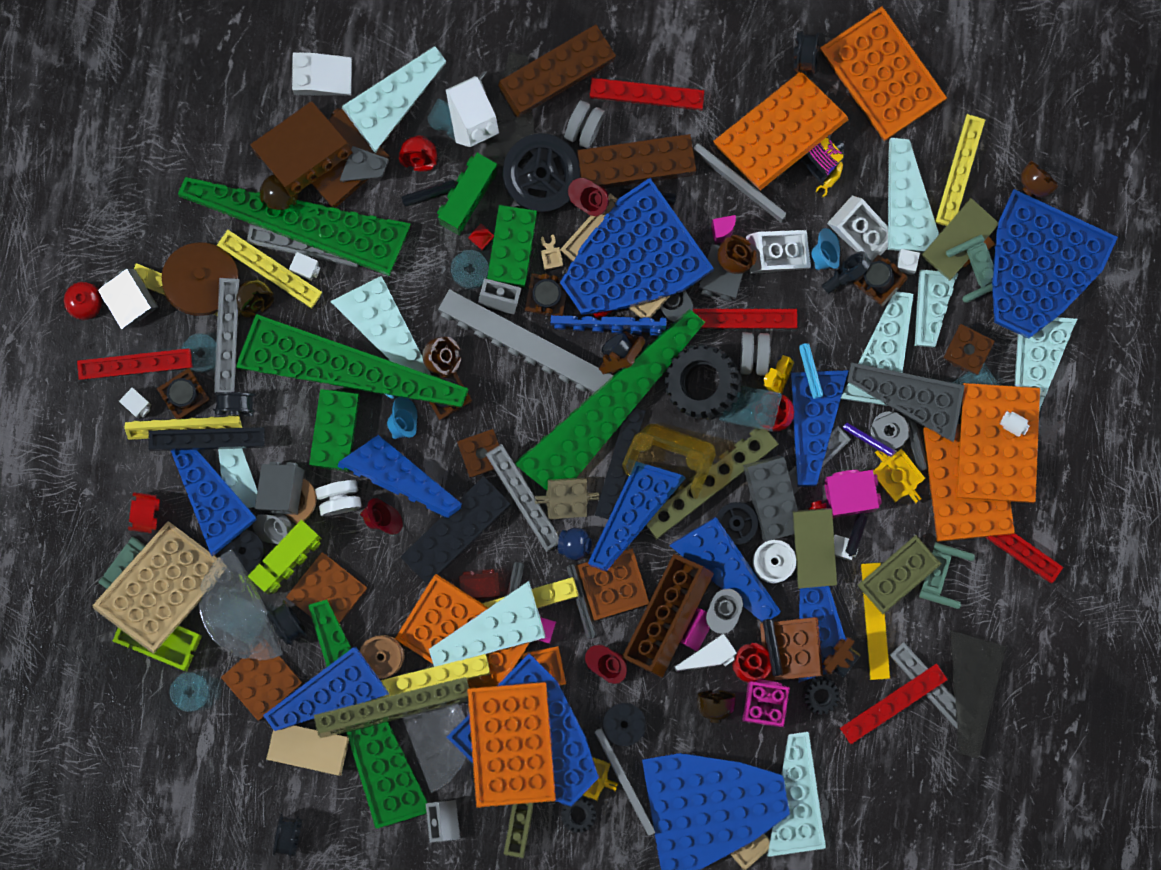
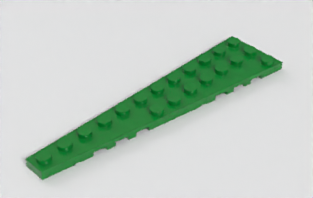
(347, 235)
(304, 356)
(583, 433)
(382, 766)

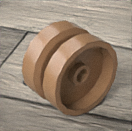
(392, 652)

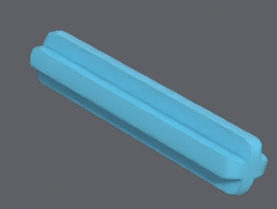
(811, 371)

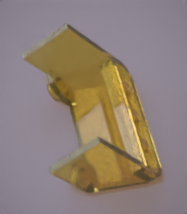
(698, 452)

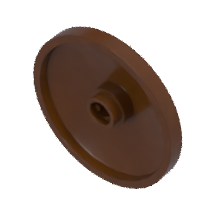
(193, 277)

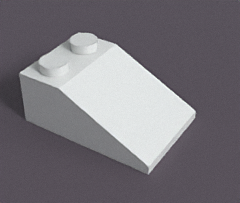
(321, 74)
(471, 113)
(861, 227)
(779, 251)
(711, 655)

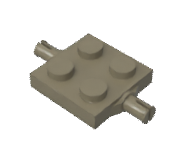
(567, 498)

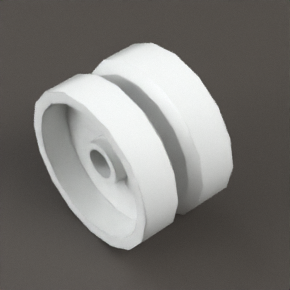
(339, 498)
(766, 570)

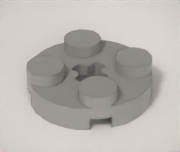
(895, 420)

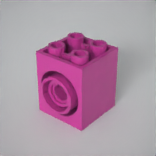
(852, 493)
(765, 703)

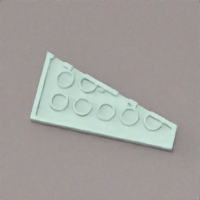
(387, 102)
(909, 211)
(380, 321)
(886, 345)
(1041, 354)
(501, 626)
(803, 827)

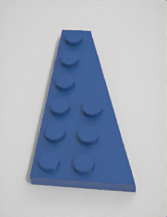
(615, 324)
(814, 421)
(399, 475)
(638, 502)
(216, 506)
(715, 550)
(820, 604)
(338, 686)

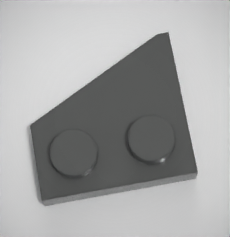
(363, 165)

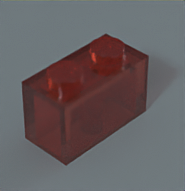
(480, 585)

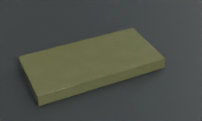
(966, 224)
(814, 548)
(899, 574)

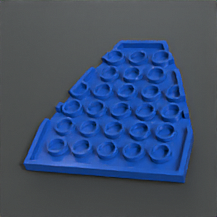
(634, 255)
(1042, 263)
(571, 756)
(709, 807)

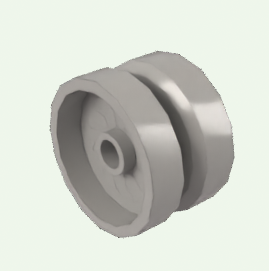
(584, 124)
(756, 354)

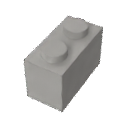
(499, 296)
(442, 821)

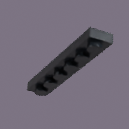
(206, 439)
(616, 474)

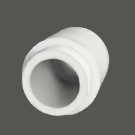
(1014, 423)

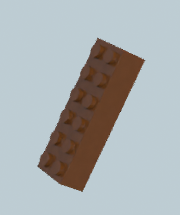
(556, 71)
(638, 161)
(668, 615)

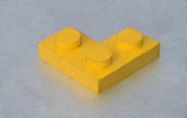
(778, 377)

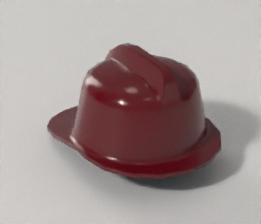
(588, 196)
(382, 516)
(606, 663)

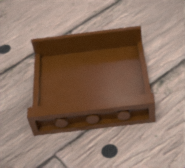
(301, 148)
(329, 183)

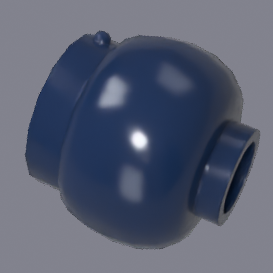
(574, 543)

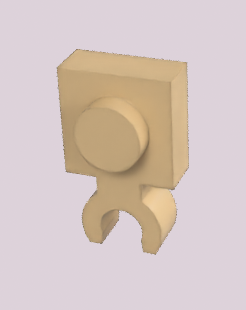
(551, 256)

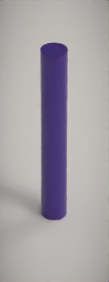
(868, 439)

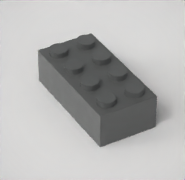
(771, 496)

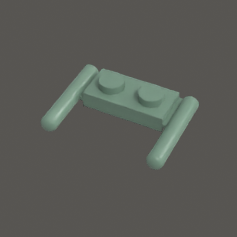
(980, 262)
(124, 558)
(934, 582)

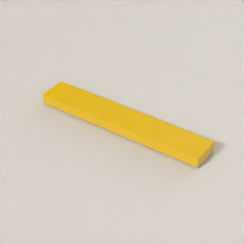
(875, 633)

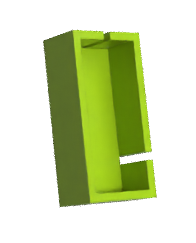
(284, 557)
(173, 651)

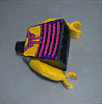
(825, 162)

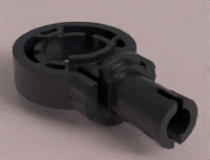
(847, 271)

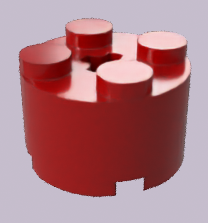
(143, 512)

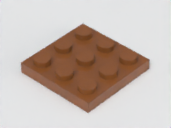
(330, 582)
(615, 589)
(798, 648)
(261, 683)

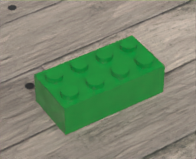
(467, 194)
(512, 246)
(334, 429)

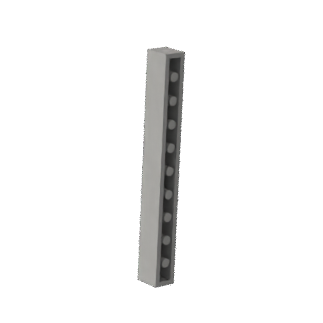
(522, 342)

